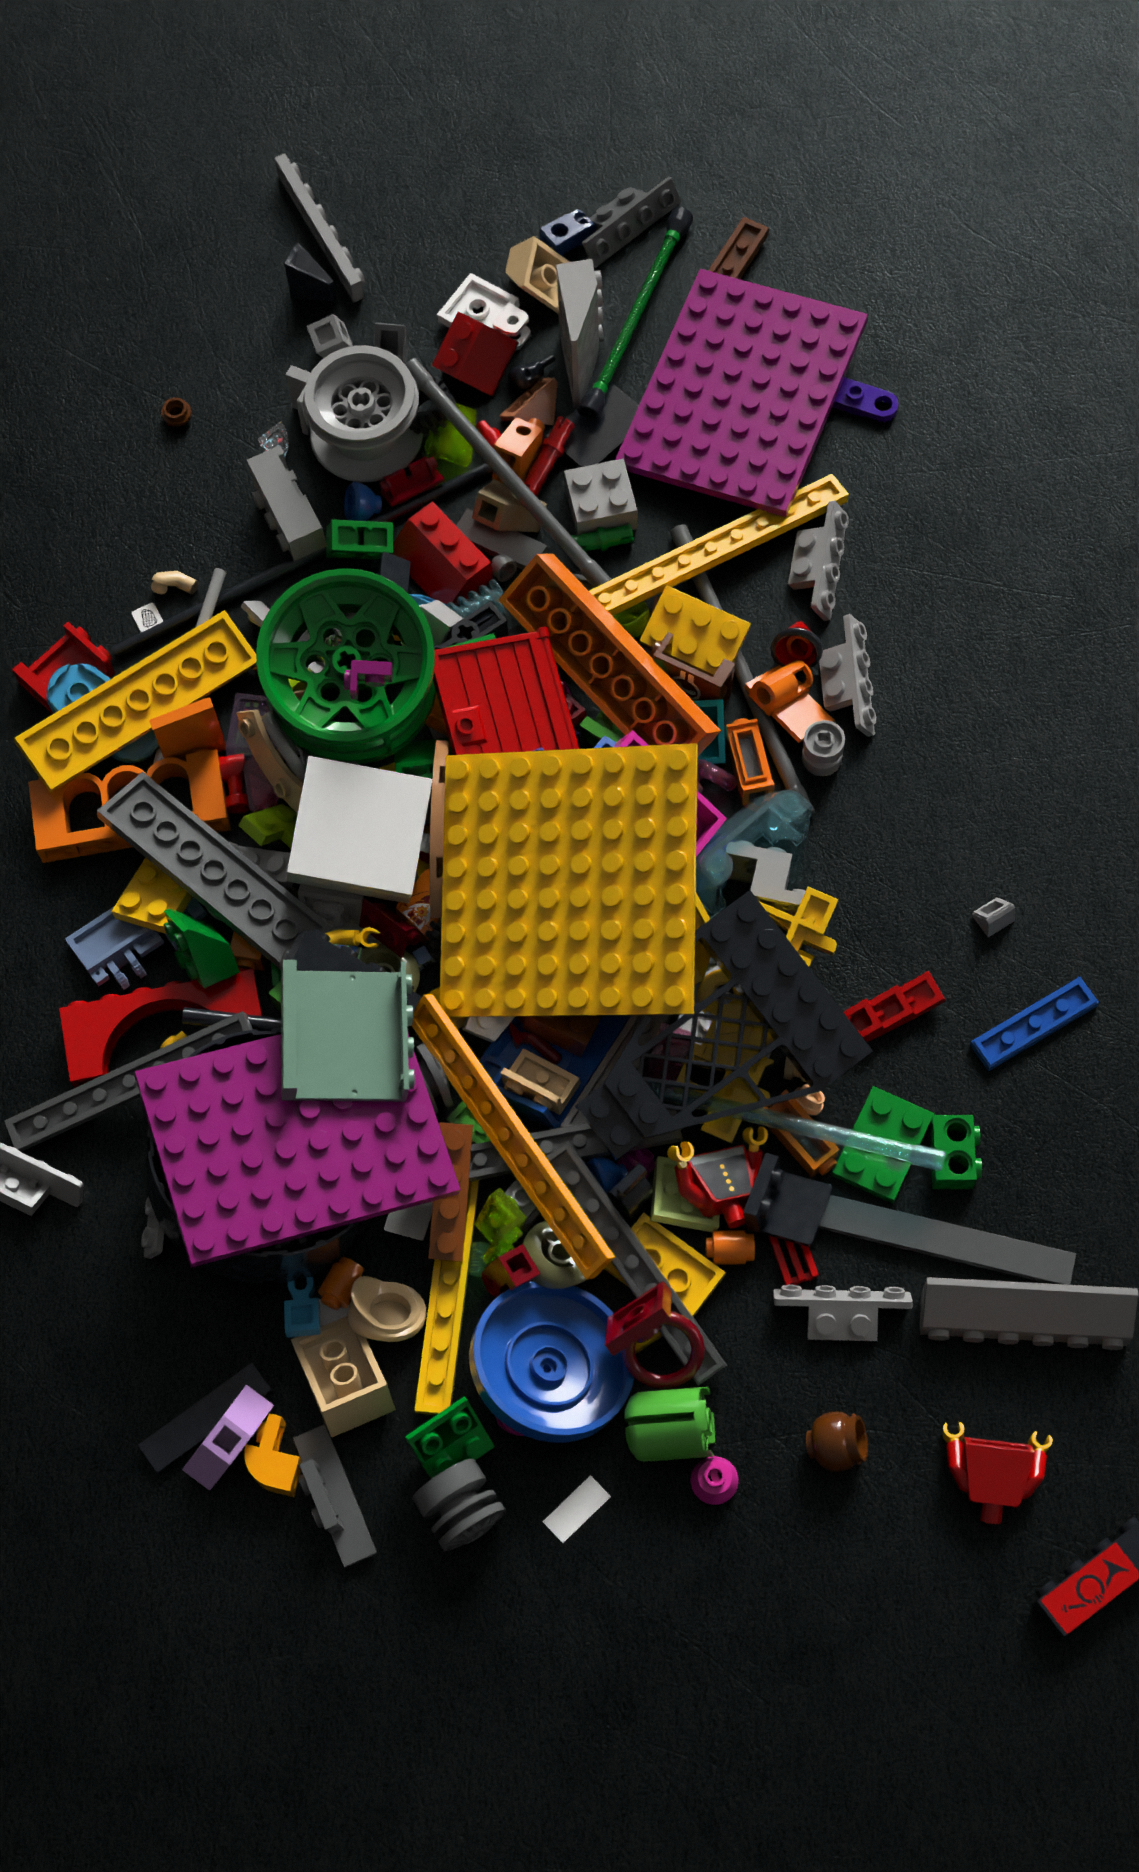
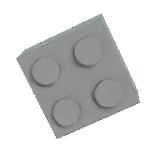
(600, 496)

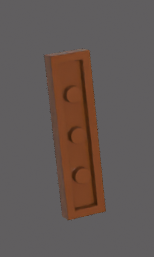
(449, 1213)

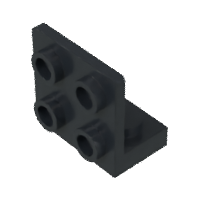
(785, 1204)

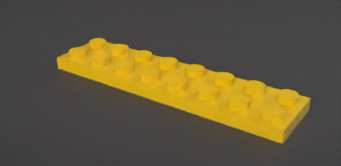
(122, 707)

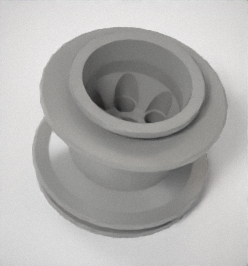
(358, 390)

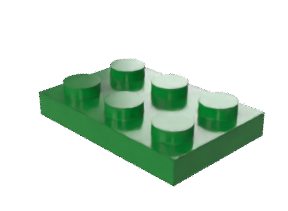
(887, 1118)

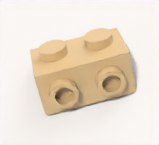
(540, 1081)

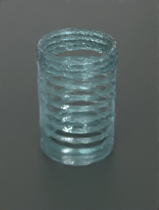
(479, 1247)

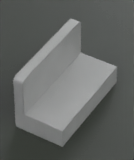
(296, 382)

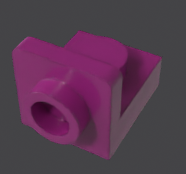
(372, 672)

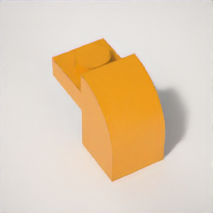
(271, 1468)

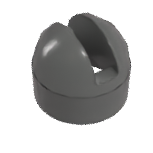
(503, 567)

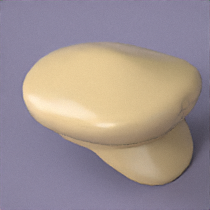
(385, 1310)

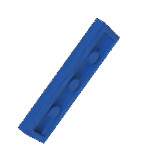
(1034, 1023)

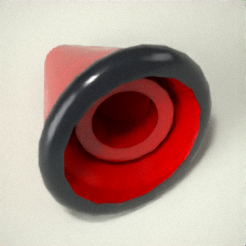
(796, 644)

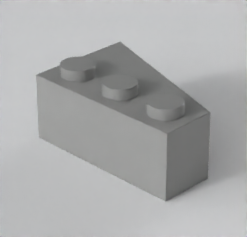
(285, 504)

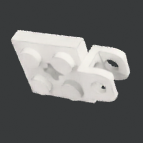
(499, 308)

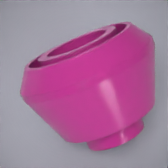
(719, 1489)

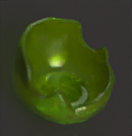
(634, 619)

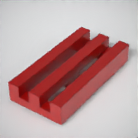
(801, 1277)

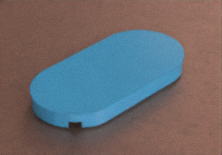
(76, 681)

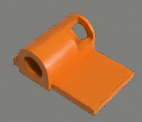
(787, 698)

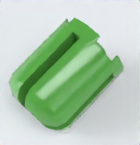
(669, 1424)

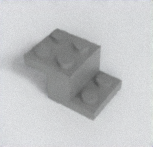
(767, 872)

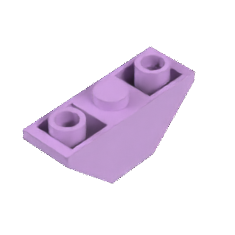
(228, 1437)

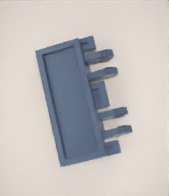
(109, 944)

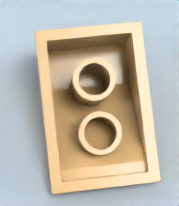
(343, 1377)

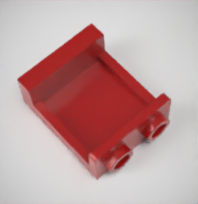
(70, 649)

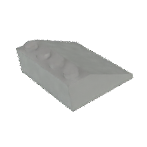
(579, 322)

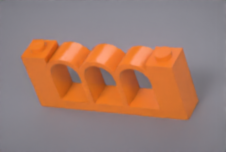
(51, 810)

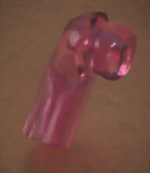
(715, 774)

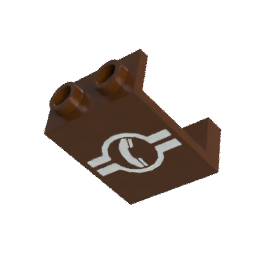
(692, 681)

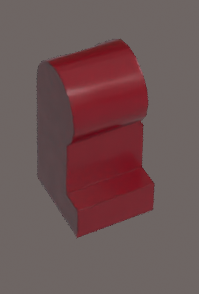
(509, 1271)

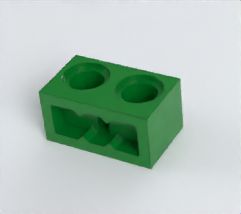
(358, 539)
(956, 1152)

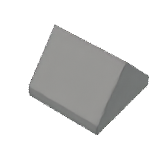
(994, 916)

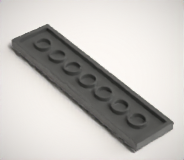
(209, 867)

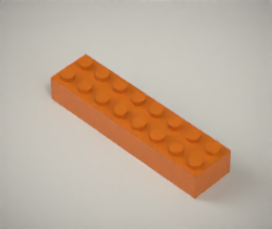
(605, 657)

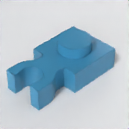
(302, 1312)

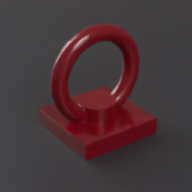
(639, 1323)

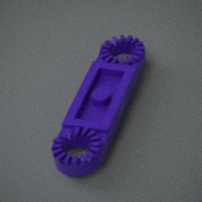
(862, 398)

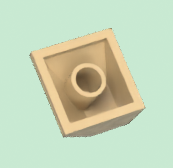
(534, 270)

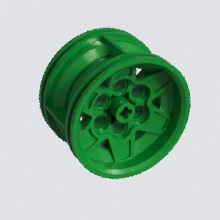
(319, 606)

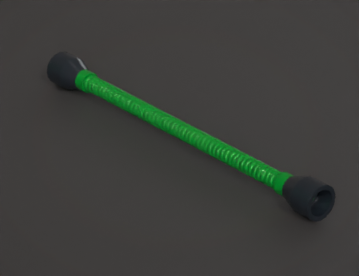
(594, 400)

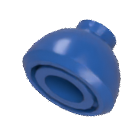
(361, 502)
(606, 1172)

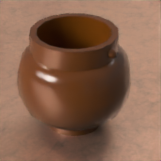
(837, 1441)

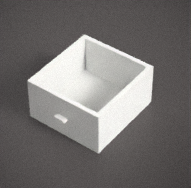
(359, 830)

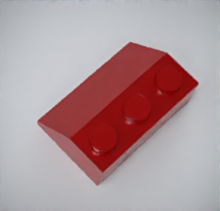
(441, 556)

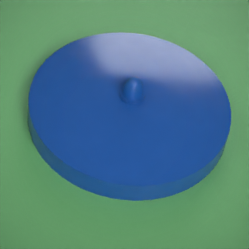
(546, 1363)

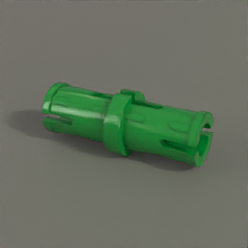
(605, 538)

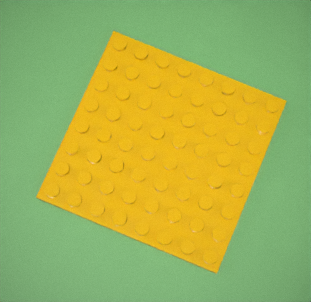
(570, 882)

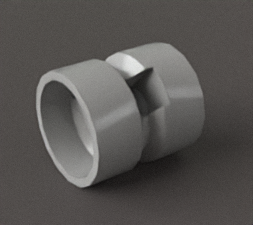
(823, 748)

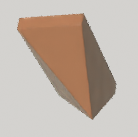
(535, 403)

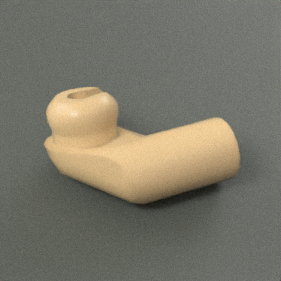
(173, 578)

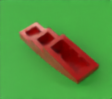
(895, 1007)

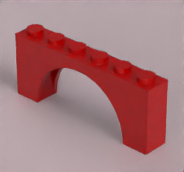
(97, 1026)

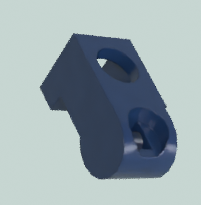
(567, 232)

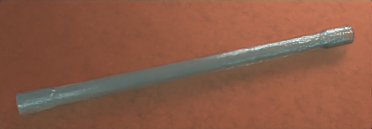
(914, 1154)

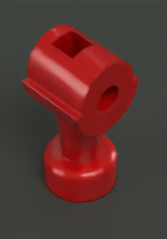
(233, 774)

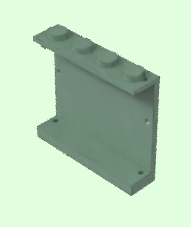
(345, 1035)

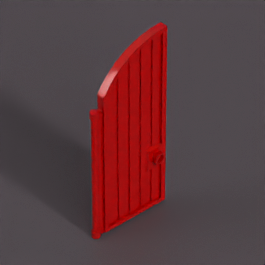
(503, 696)

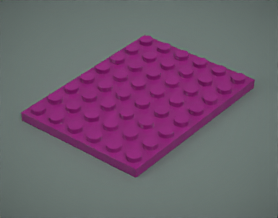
(742, 392)
(275, 1169)

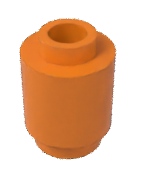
(730, 1247)
(338, 1283)

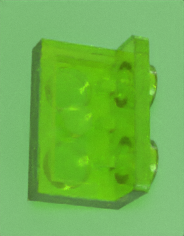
(449, 443)
(500, 1224)

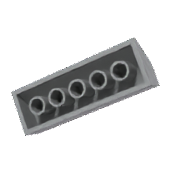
(1028, 1312)

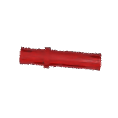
(551, 449)

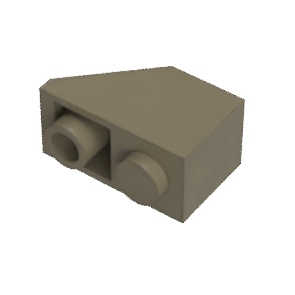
(502, 510)

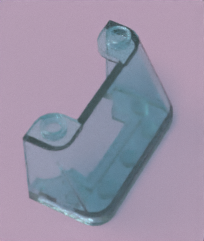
(773, 815)

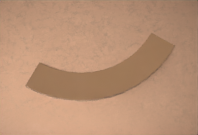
(437, 828)

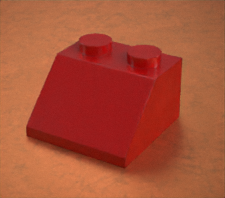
(475, 353)

